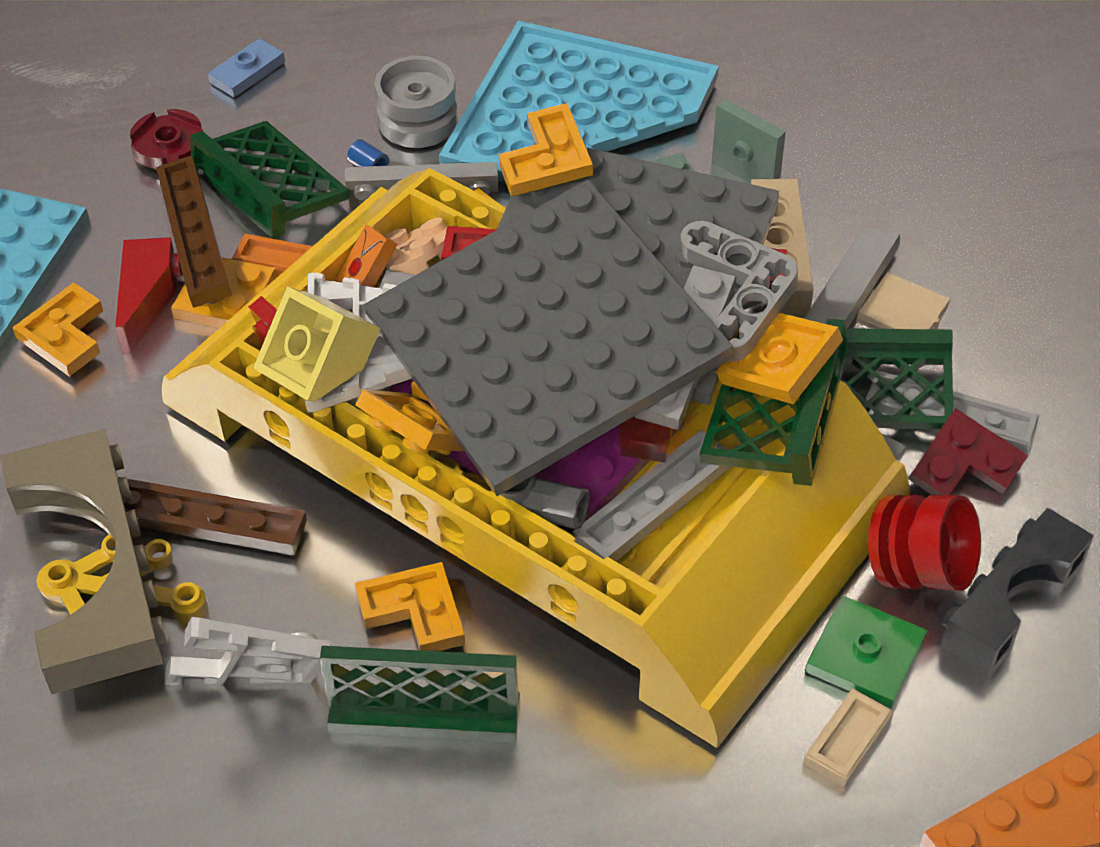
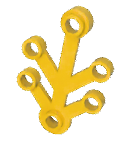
(77, 579)

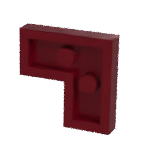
(966, 447)

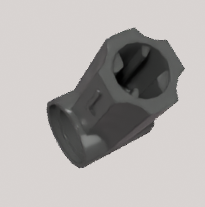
(552, 501)

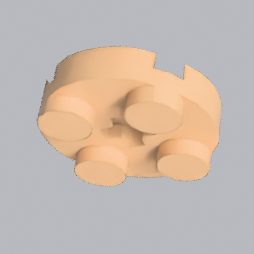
(416, 247)

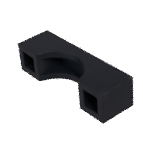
(985, 624)

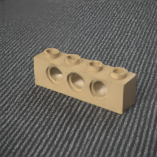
(788, 233)

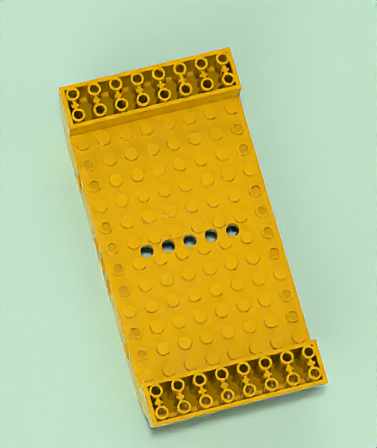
(695, 605)

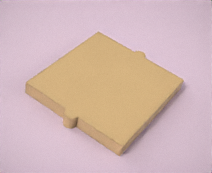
(902, 305)

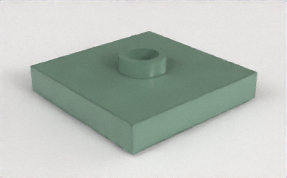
(746, 143)

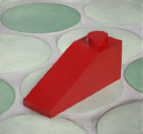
(145, 287)

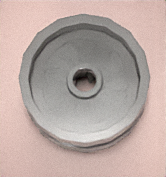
(416, 101)

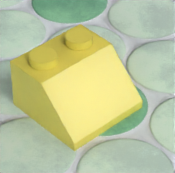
(314, 345)

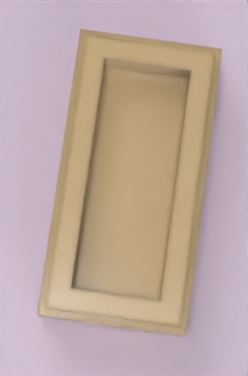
(848, 738)

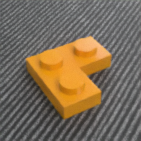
(554, 159)
(55, 328)
(414, 595)

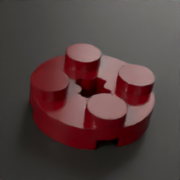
(150, 131)

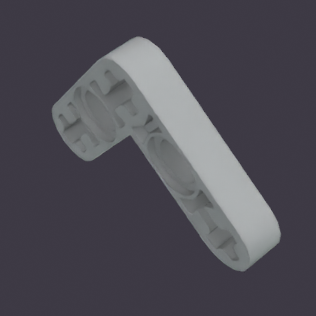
(752, 277)

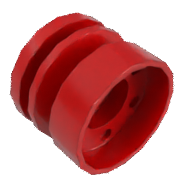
(925, 542)

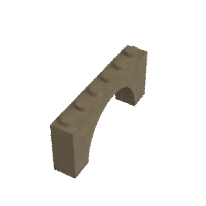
(115, 627)

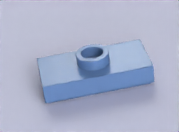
(246, 67)

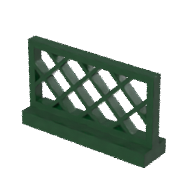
(245, 186)
(909, 352)
(806, 427)
(408, 710)

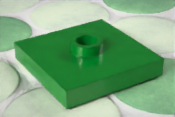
(866, 651)

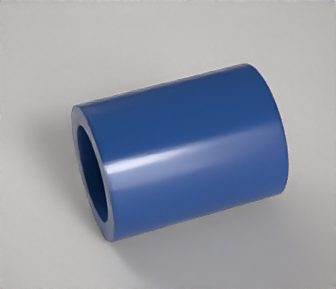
(365, 155)

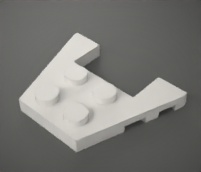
(382, 364)
(249, 653)

